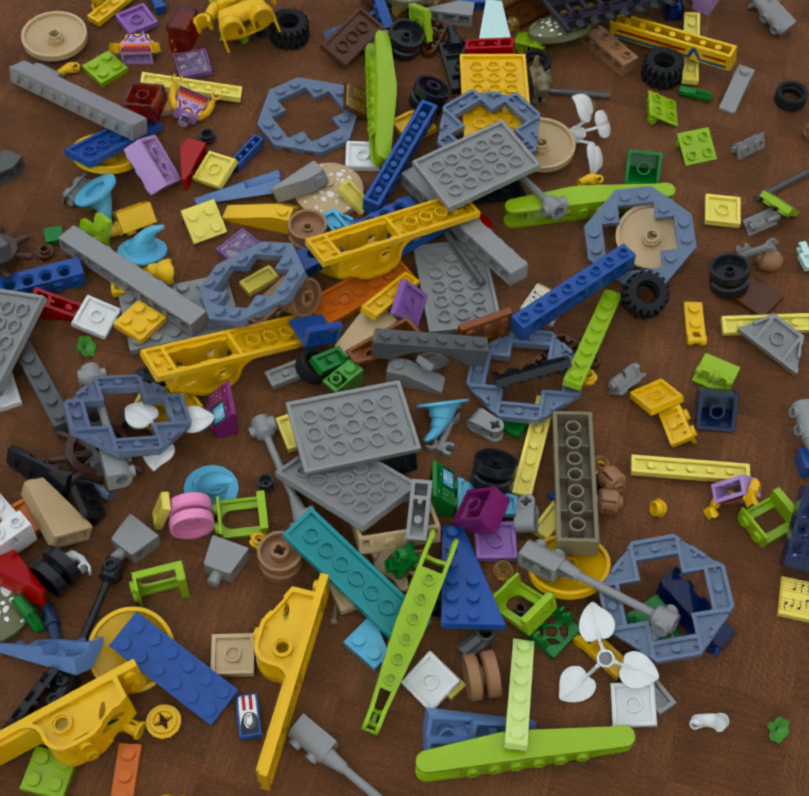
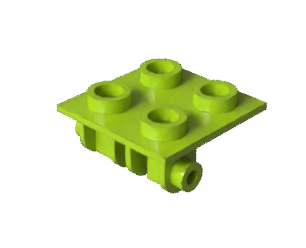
(523, 40)
(661, 108)
(696, 146)
(715, 373)

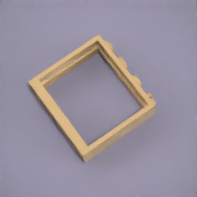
(393, 539)

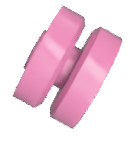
(191, 515)

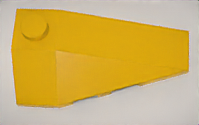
(264, 216)

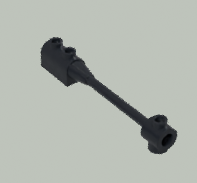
(109, 575)

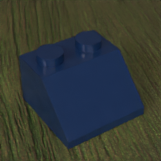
(716, 409)

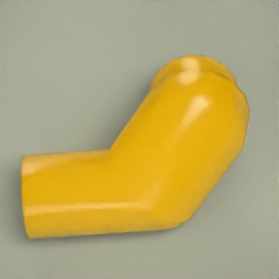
(70, 67)
(591, 178)

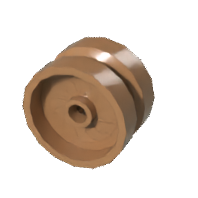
(304, 225)
(305, 300)
(278, 559)
(481, 675)

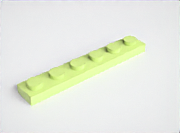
(519, 695)

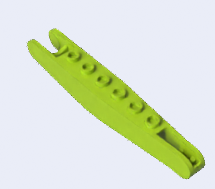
(380, 96)
(582, 202)
(408, 630)
(544, 747)

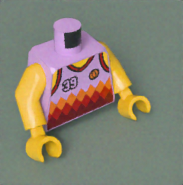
(136, 48)
(188, 104)
(733, 491)

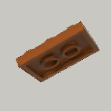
(489, 326)

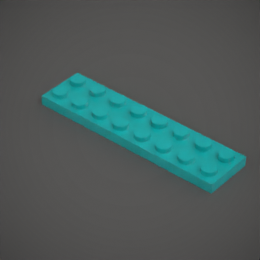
(347, 569)

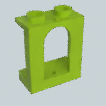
(776, 500)
(222, 507)
(139, 590)
(543, 604)

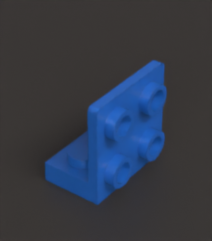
(315, 330)

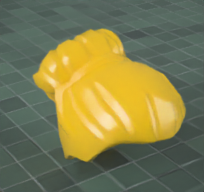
(162, 270)

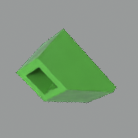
(345, 377)

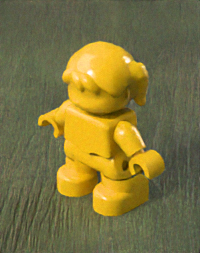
(236, 18)

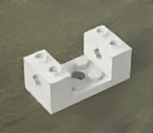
(15, 529)

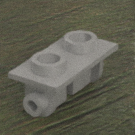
(749, 146)
(70, 193)
(761, 221)
(621, 384)

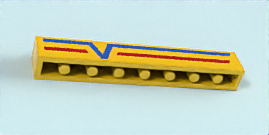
(688, 44)

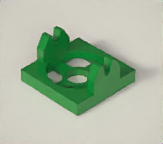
(543, 643)

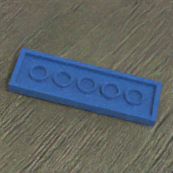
(104, 145)
(174, 668)

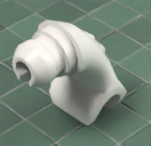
(83, 565)
(718, 721)

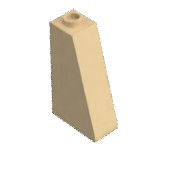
(363, 328)
(54, 514)

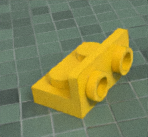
(677, 425)

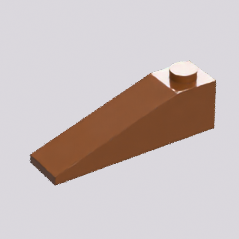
(362, 351)

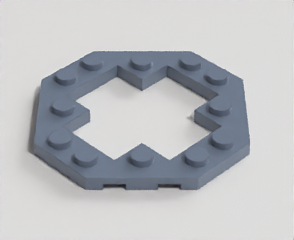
(492, 101)
(300, 142)
(663, 208)
(261, 305)
(518, 412)
(103, 436)
(705, 623)

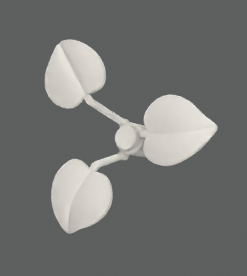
(585, 109)
(141, 415)
(636, 667)

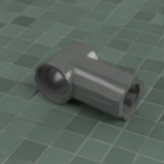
(476, 643)

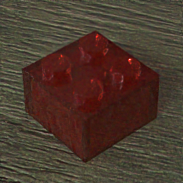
(182, 30)
(146, 100)

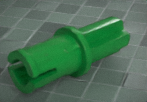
(695, 93)
(28, 613)

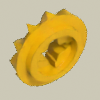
(168, 713)

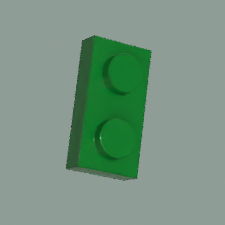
(328, 360)

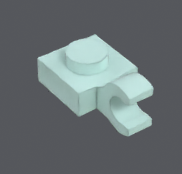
(803, 255)

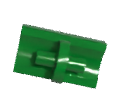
(403, 561)

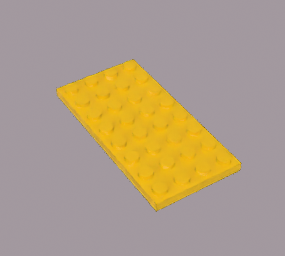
(492, 73)

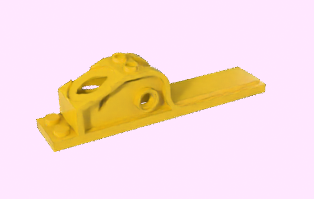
(364, 257)
(201, 371)
(282, 656)
(77, 722)

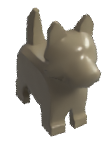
(538, 81)

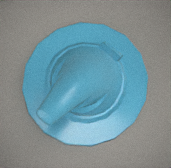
(98, 194)
(144, 247)
(441, 415)
(213, 482)

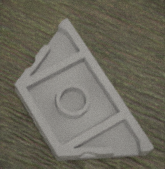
(776, 339)

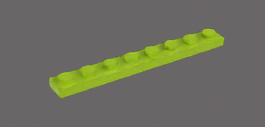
(592, 340)

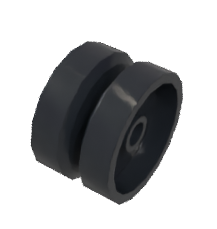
(406, 39)
(429, 89)
(729, 275)
(493, 469)
(55, 571)

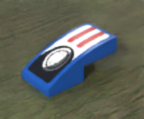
(248, 716)

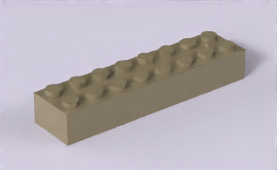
(574, 483)

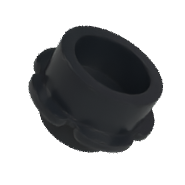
(207, 136)
(265, 478)

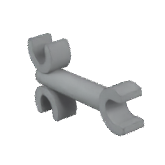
(747, 251)
(441, 445)

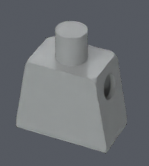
(134, 540)
(224, 560)

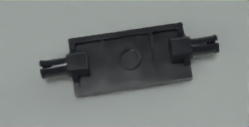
(450, 55)

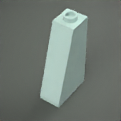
(494, 21)

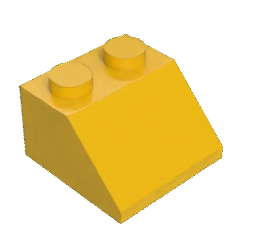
(135, 217)

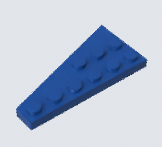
(465, 592)

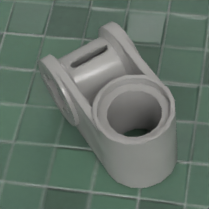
(485, 424)
(526, 515)

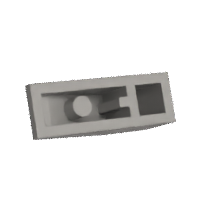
(454, 13)
(737, 89)
(302, 182)
(413, 376)
(419, 510)

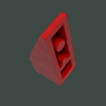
(491, 46)
(191, 155)
(57, 306)
(19, 578)

